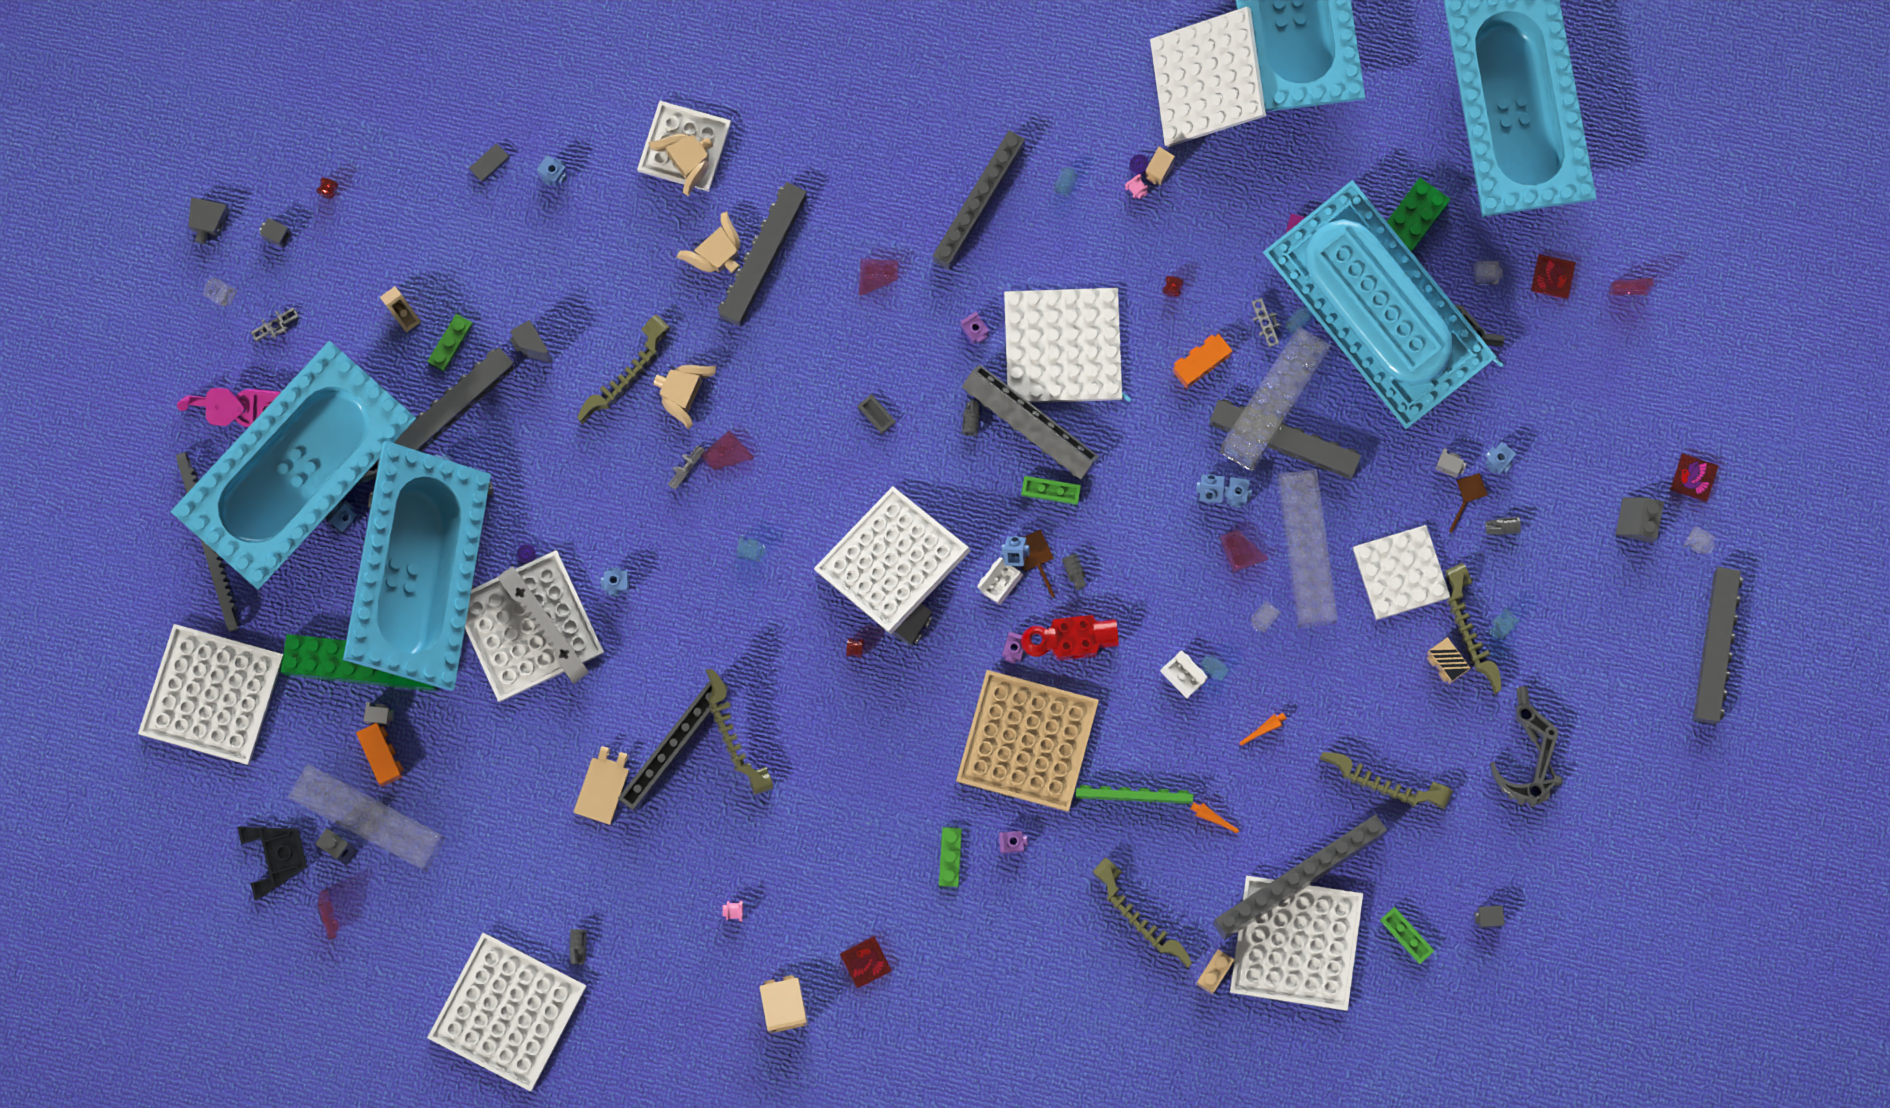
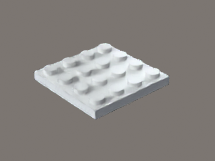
(679, 120)
(1401, 572)

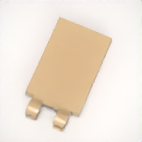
(602, 787)

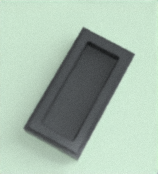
(489, 162)
(876, 414)

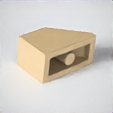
(1160, 166)
(400, 309)

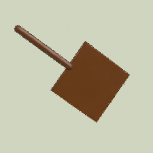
(1038, 555)

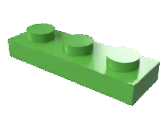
(450, 342)
(1051, 490)
(950, 857)
(1406, 935)

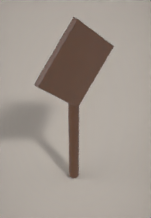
(1471, 489)

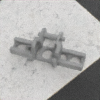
(1265, 316)
(271, 330)
(682, 472)

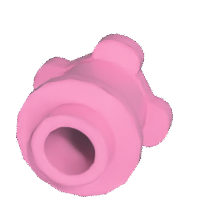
(1137, 187)
(733, 911)

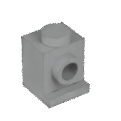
(1450, 464)
(378, 714)

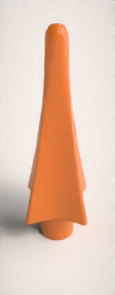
(1272, 723)
(1206, 813)

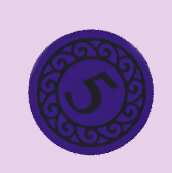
(1139, 164)
(526, 553)

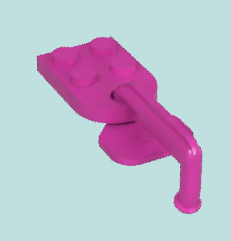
(224, 407)

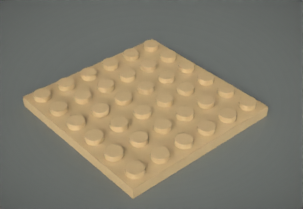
(1027, 741)

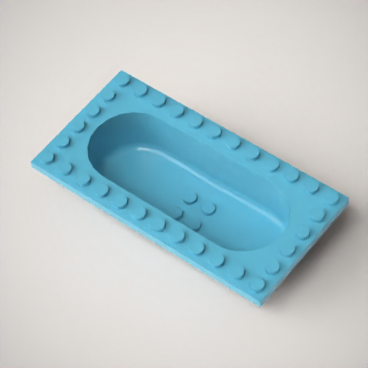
(1306, 52)
(1519, 104)
(1379, 304)
(293, 465)
(417, 566)

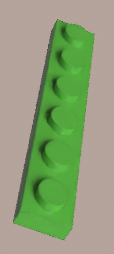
(1141, 795)

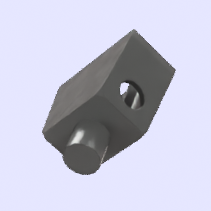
(206, 218)
(336, 846)

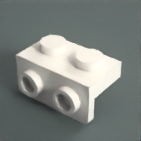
(999, 581)
(1184, 674)

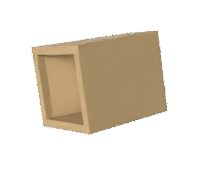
(783, 1004)

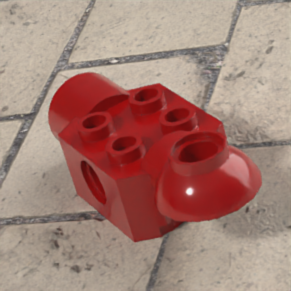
(1071, 637)

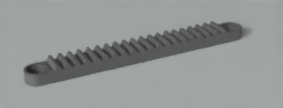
(213, 559)

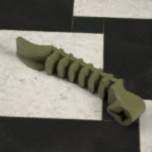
(655, 330)
(1458, 578)
(759, 779)
(1437, 794)
(1108, 873)

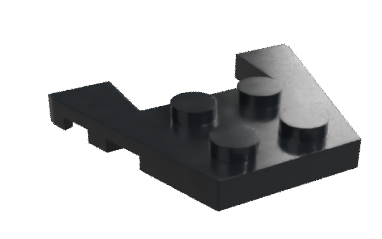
(282, 852)

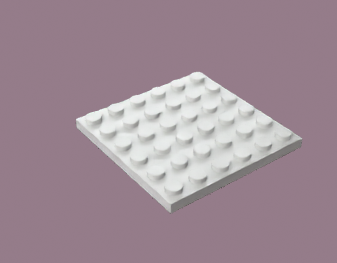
(1208, 77)
(1063, 344)
(892, 560)
(508, 641)
(211, 694)
(1299, 948)
(507, 1012)

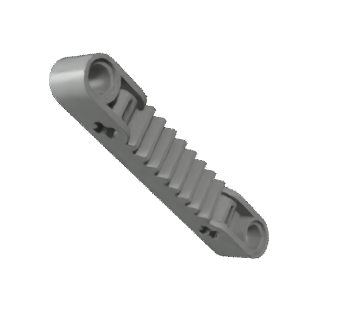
(572, 665)

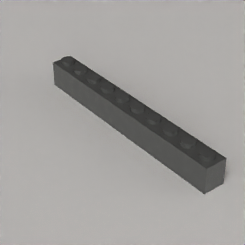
(1299, 877)

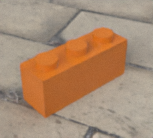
(1202, 360)
(380, 754)

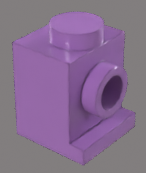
(975, 336)
(1013, 656)
(1006, 847)

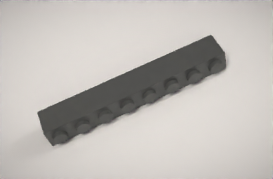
(979, 200)
(763, 254)
(457, 400)
(1030, 422)
(1295, 443)
(1716, 645)
(669, 750)

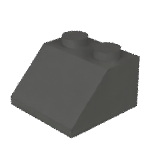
(529, 342)
(1639, 518)
(912, 626)

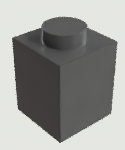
(275, 232)
(1489, 917)

